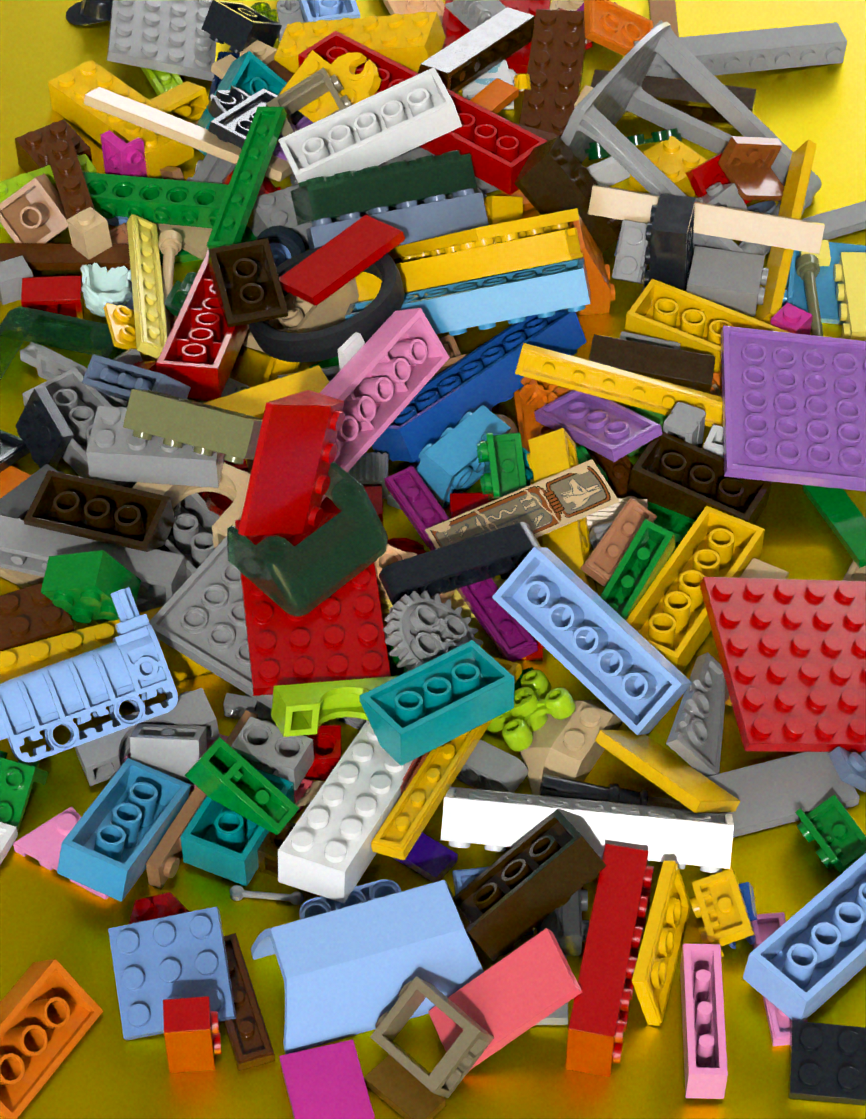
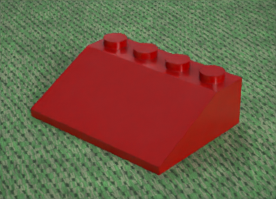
(292, 465)

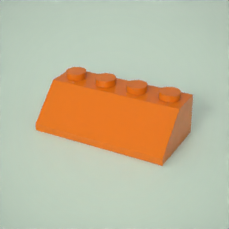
(38, 1030)

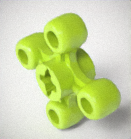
(531, 710)

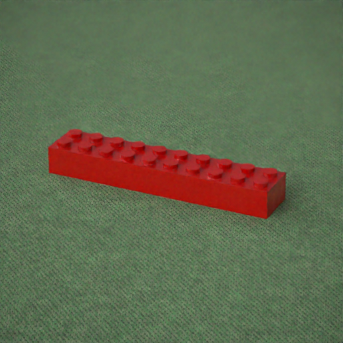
(494, 143)

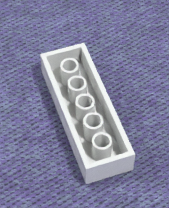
(373, 129)
(335, 833)

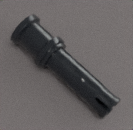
(569, 788)

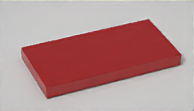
(341, 259)

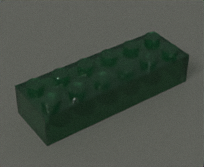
(388, 187)

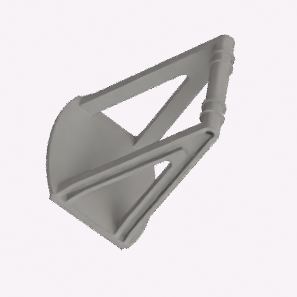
(622, 91)

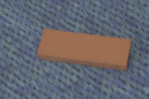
(615, 541)

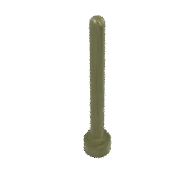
(808, 269)

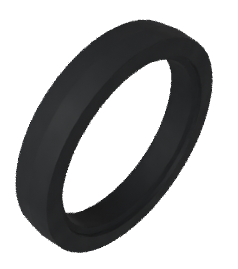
(324, 343)

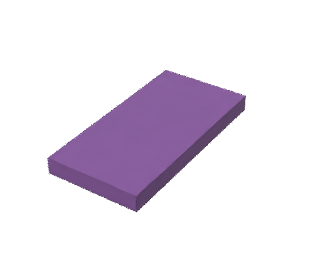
(598, 424)

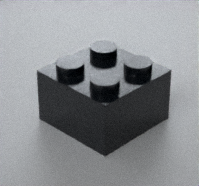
(239, 25)

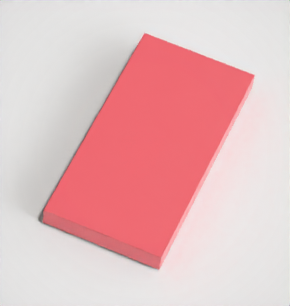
(512, 994)

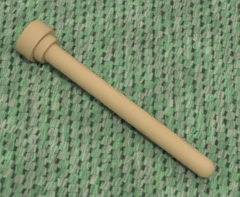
(169, 244)

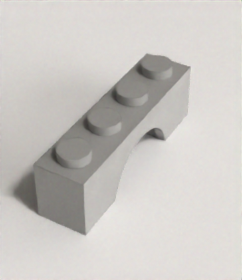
(105, 755)

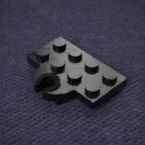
(235, 111)

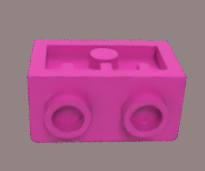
(123, 157)

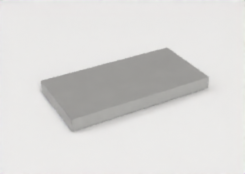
(779, 787)

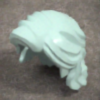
(105, 287)

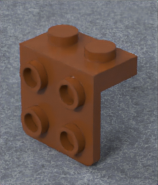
(748, 165)

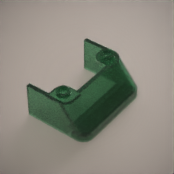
(55, 331)
(322, 562)

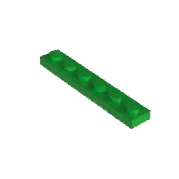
(247, 177)

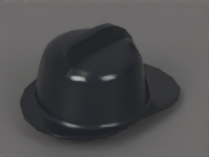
(89, 12)

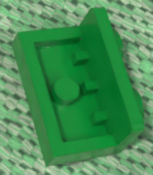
(835, 832)

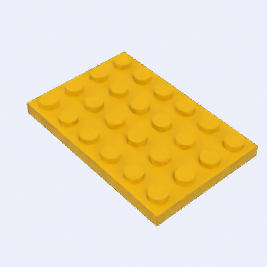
(485, 235)

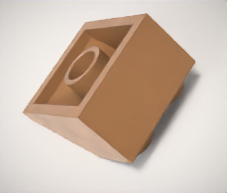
(34, 212)

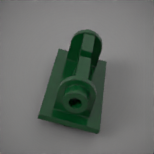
(179, 293)

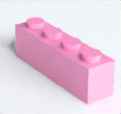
(703, 1021)

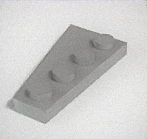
(700, 718)

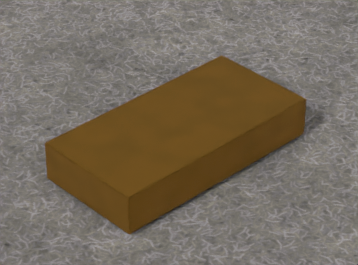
(403, 1091)

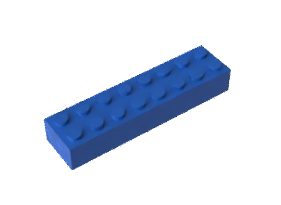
(476, 380)

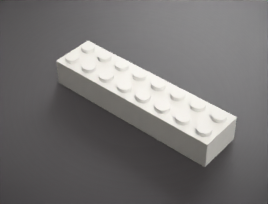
(667, 833)

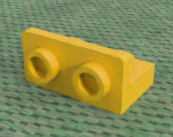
(721, 909)

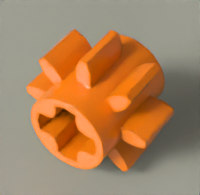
(537, 392)

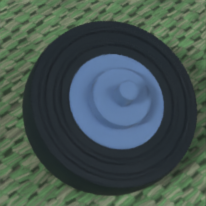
(283, 243)

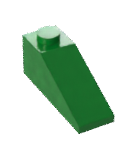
(241, 788)

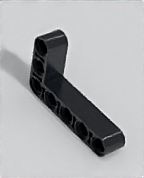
(460, 563)

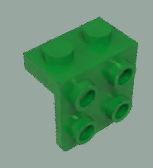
(502, 464)
(16, 786)

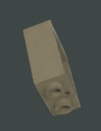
(306, 92)
(458, 1058)

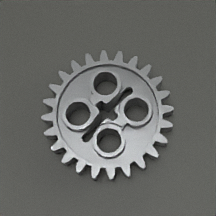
(425, 629)

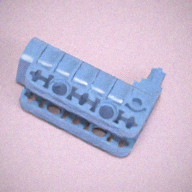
(88, 685)

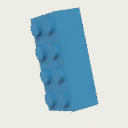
(122, 829)

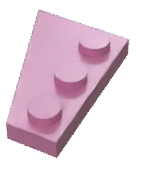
(46, 841)

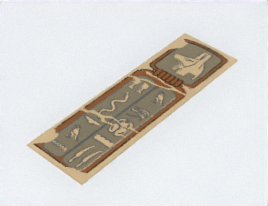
(541, 505)

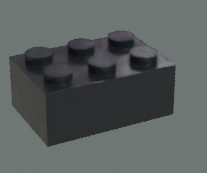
(670, 240)

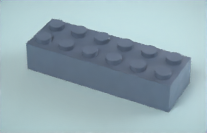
(418, 222)

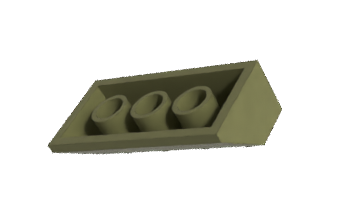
(192, 423)

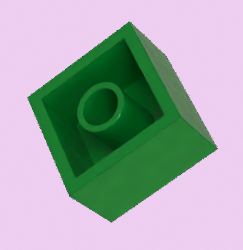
(84, 584)

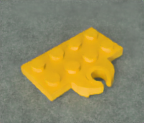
(356, 86)

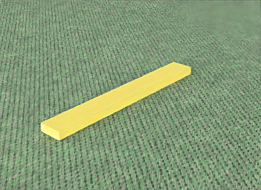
(147, 286)

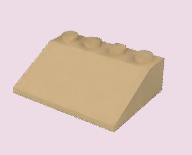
(306, 317)

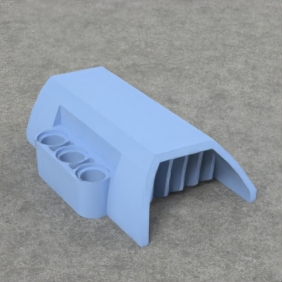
(355, 957)

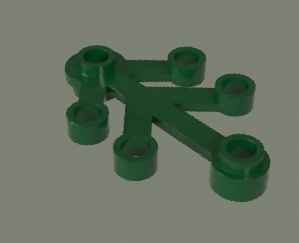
(597, 151)

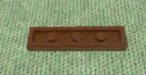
(248, 1031)

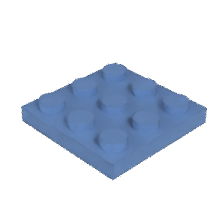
(166, 961)

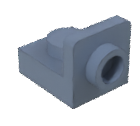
(850, 767)

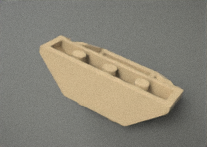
(568, 745)

